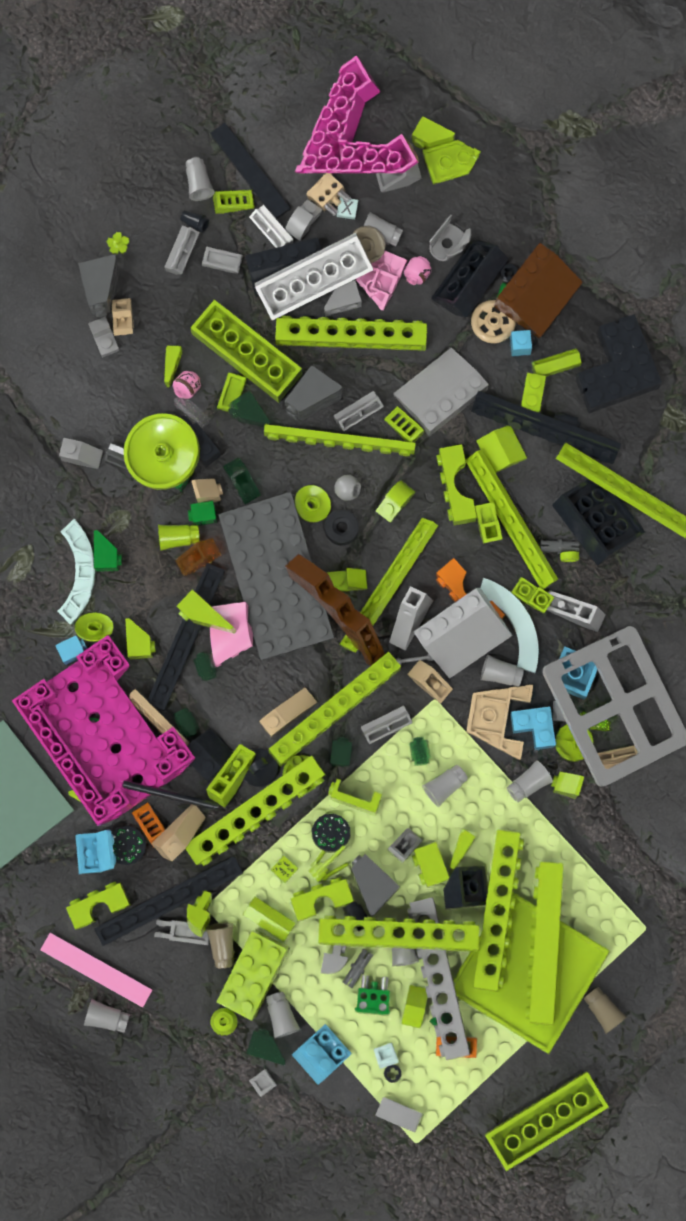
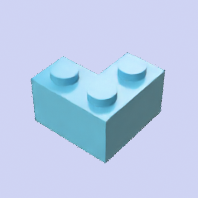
(539, 722)

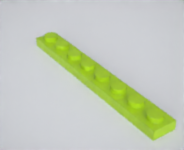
(331, 439)
(623, 489)
(511, 519)
(395, 574)

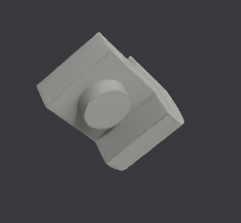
(302, 219)
(334, 962)

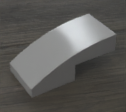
(399, 1114)

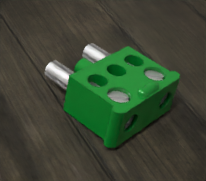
(370, 1006)

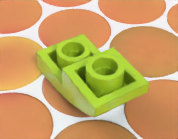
(531, 595)

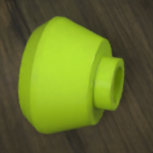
(229, 1018)

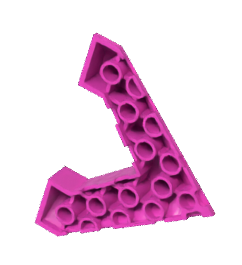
(331, 143)

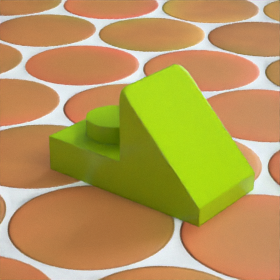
(349, 580)

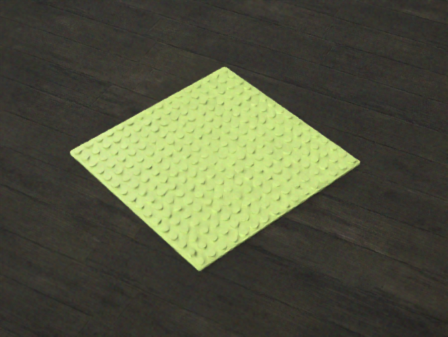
(481, 808)

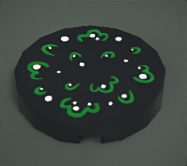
(330, 832)
(128, 845)

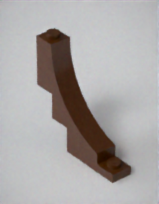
(338, 605)

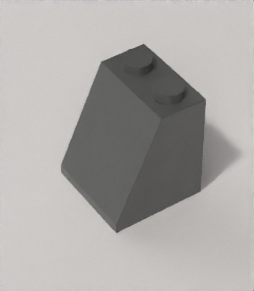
(100, 283)
(312, 395)
(373, 883)

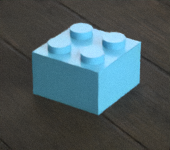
(580, 679)

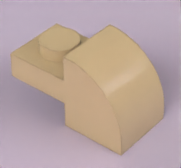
(122, 317)

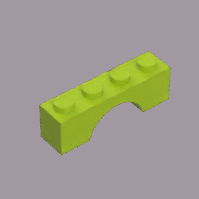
(461, 508)

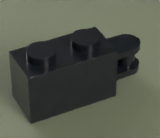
(208, 450)

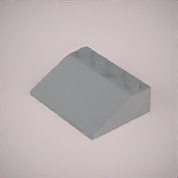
(441, 391)
(463, 632)

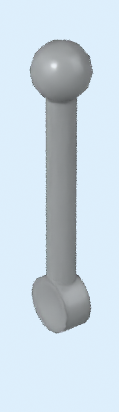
(428, 657)

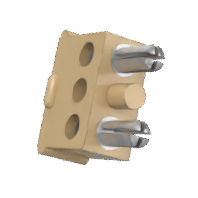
(326, 186)

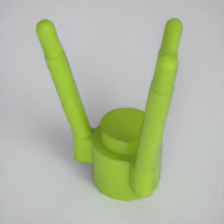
(319, 870)

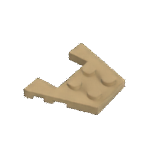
(489, 717)

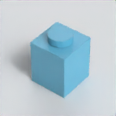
(520, 343)
(70, 649)

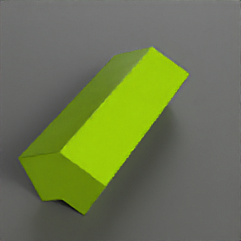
(557, 363)
(269, 919)

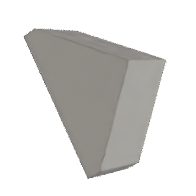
(404, 845)

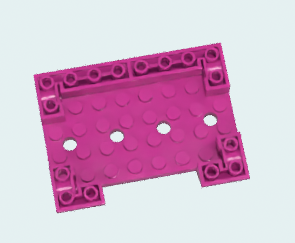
(84, 747)

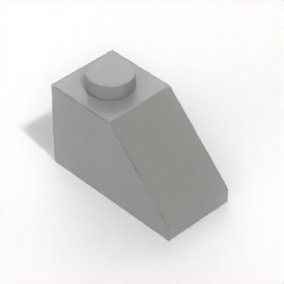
(343, 299)
(80, 453)

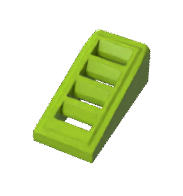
(225, 195)
(172, 359)
(417, 434)
(464, 842)

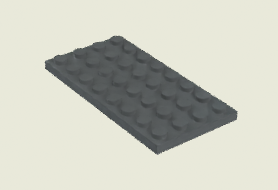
(261, 544)

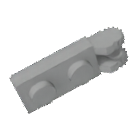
(181, 932)

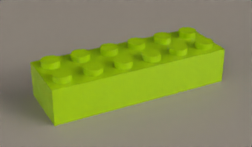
(246, 351)
(546, 1120)

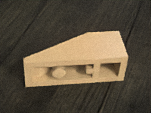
(287, 712)
(179, 833)

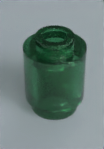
(205, 666)
(186, 723)
(420, 751)

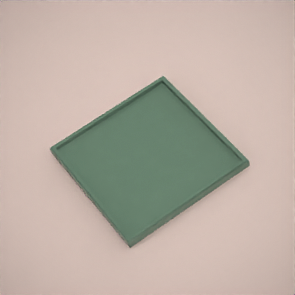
(27, 798)

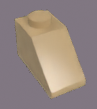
(207, 490)
(430, 681)

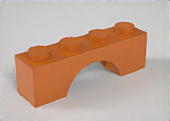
(452, 578)

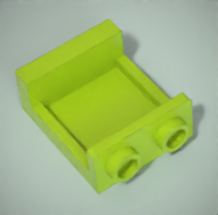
(353, 802)

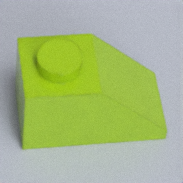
(431, 134)
(138, 642)
(567, 784)

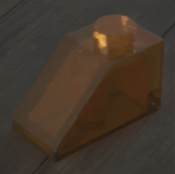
(198, 556)

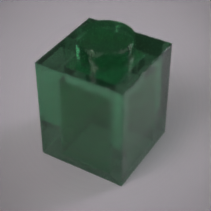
(341, 752)

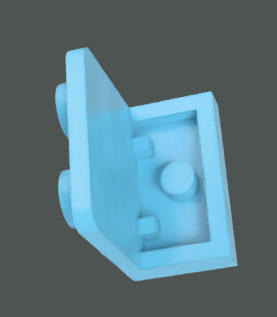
(95, 852)

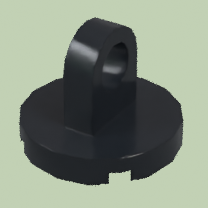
(262, 770)

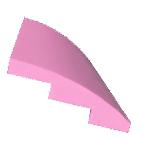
(383, 278)
(228, 644)

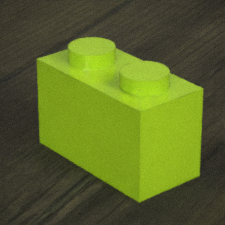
(533, 392)
(430, 865)

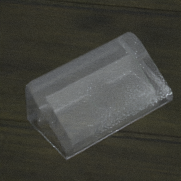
(190, 410)

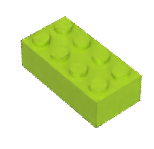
(253, 974)

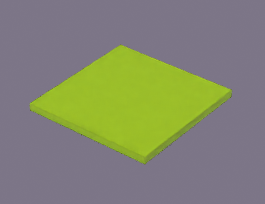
(576, 968)

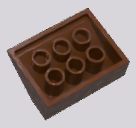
(538, 291)

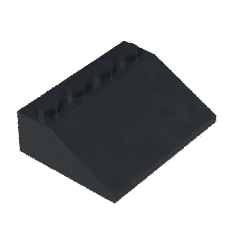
(598, 520)

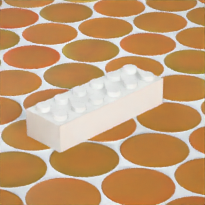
(313, 276)

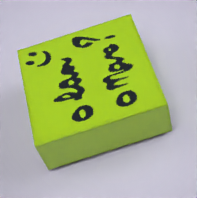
(284, 869)

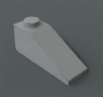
(576, 611)

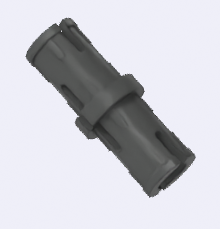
(558, 546)
(357, 968)

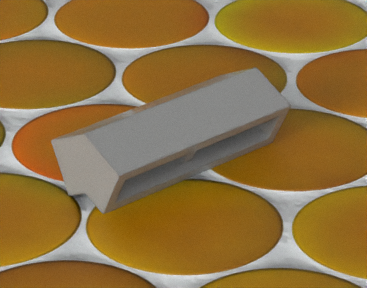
(181, 250)
(358, 411)
(386, 725)

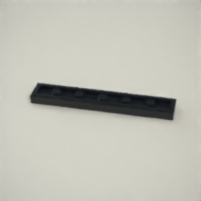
(250, 171)

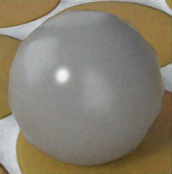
(347, 487)

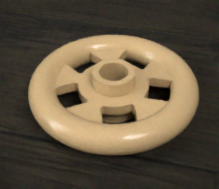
(477, 322)

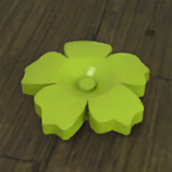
(118, 243)

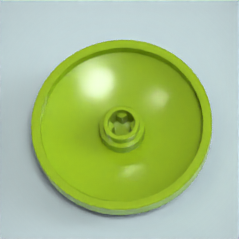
(161, 451)

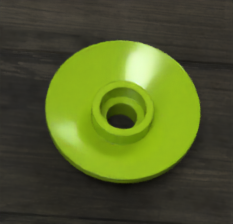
(319, 500)
(93, 626)

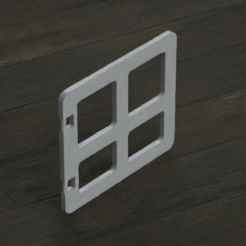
(620, 704)

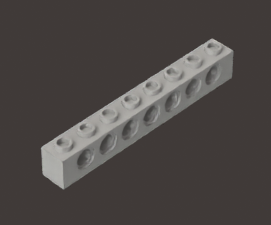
(460, 1047)

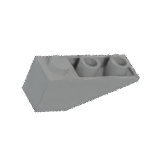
(409, 617)

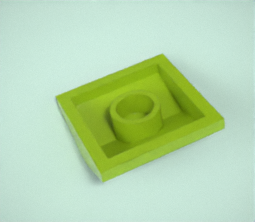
(501, 448)

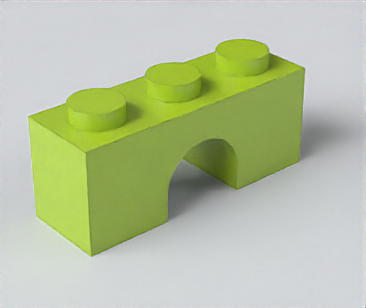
(337, 891)
(81, 911)

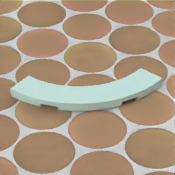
(84, 572)
(520, 621)

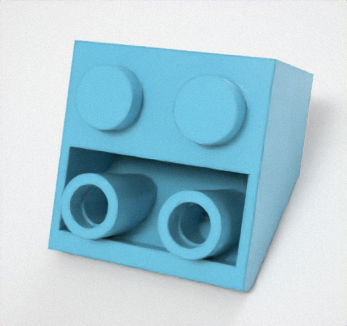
(321, 1054)

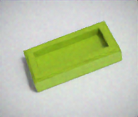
(232, 390)

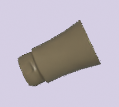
(221, 944)
(604, 1010)

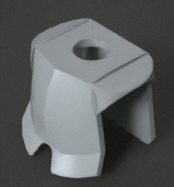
(451, 232)

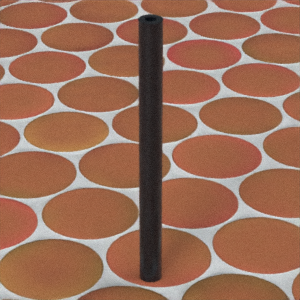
(170, 795)

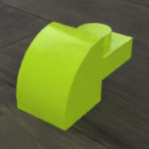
(395, 500)
(488, 522)
(197, 915)

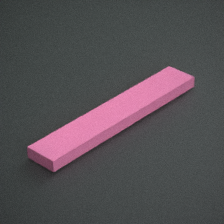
(96, 970)

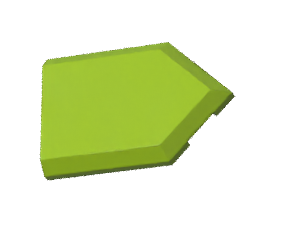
(449, 160)

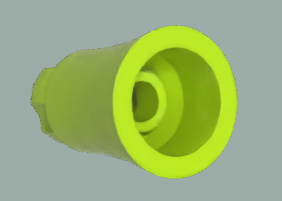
(177, 535)

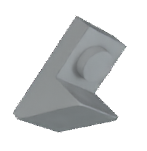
(103, 337)

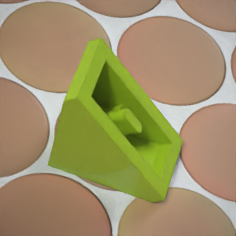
(414, 1006)

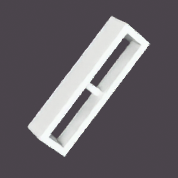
(271, 227)

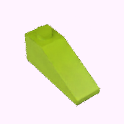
(201, 613)
(230, 776)

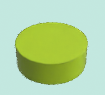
(570, 556)

